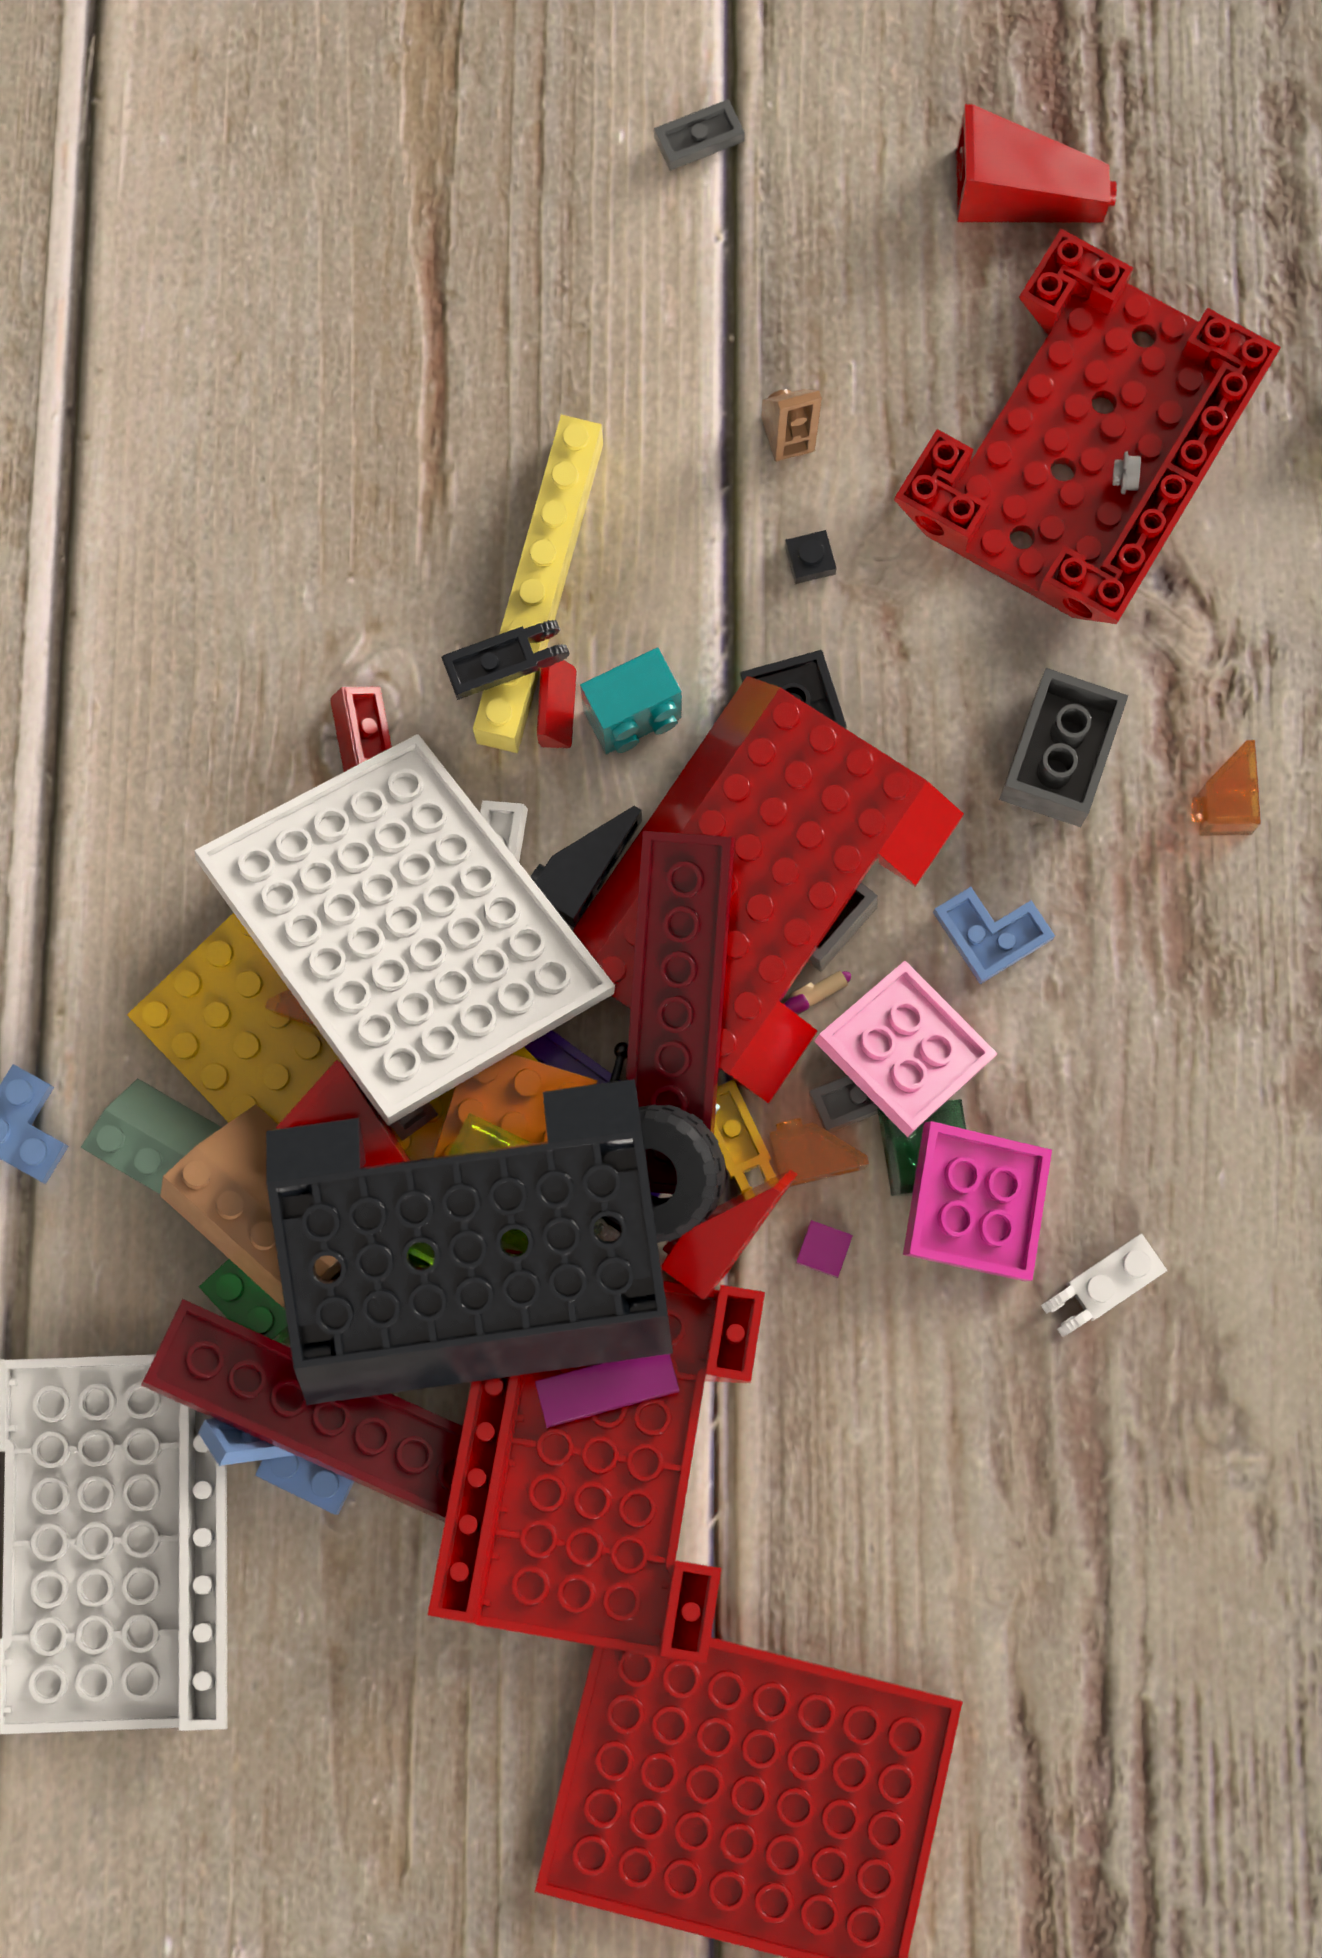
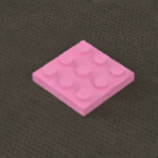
(905, 1048)

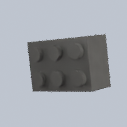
(1063, 747)

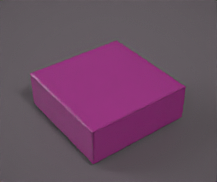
(824, 1249)

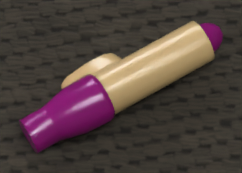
(810, 994)

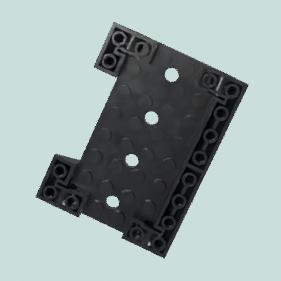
(476, 1305)

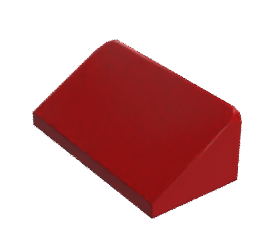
(556, 705)
(360, 724)

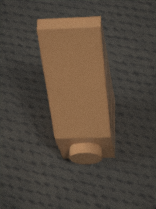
(791, 422)

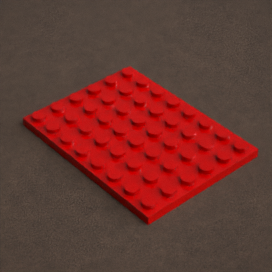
(752, 1800)

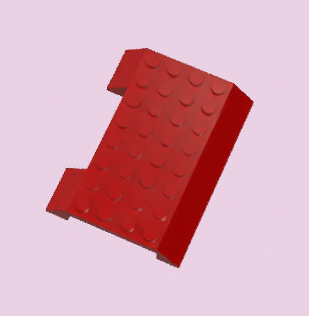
(807, 826)
(583, 1519)

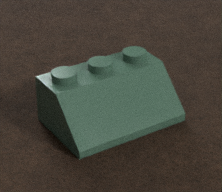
(146, 1133)

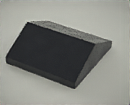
(806, 679)

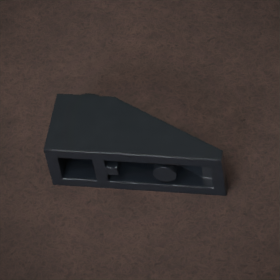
(581, 868)

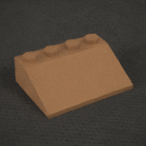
(226, 1198)

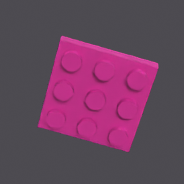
(977, 1201)

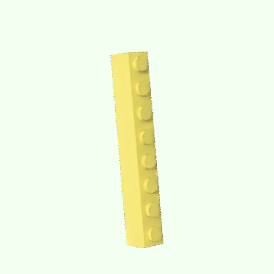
(542, 571)

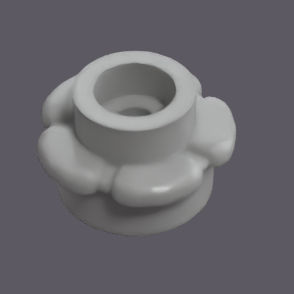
(1127, 472)

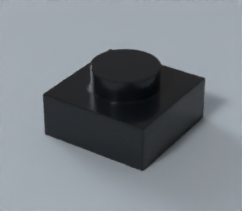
(810, 557)

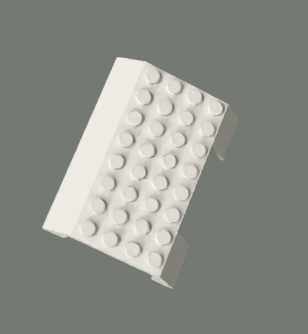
(109, 1553)

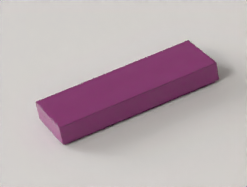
(605, 1388)

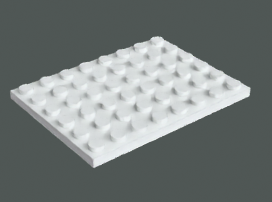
(403, 927)

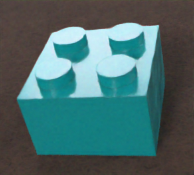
(632, 702)

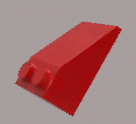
(712, 1247)

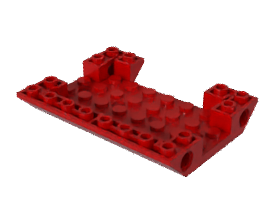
(1169, 408)

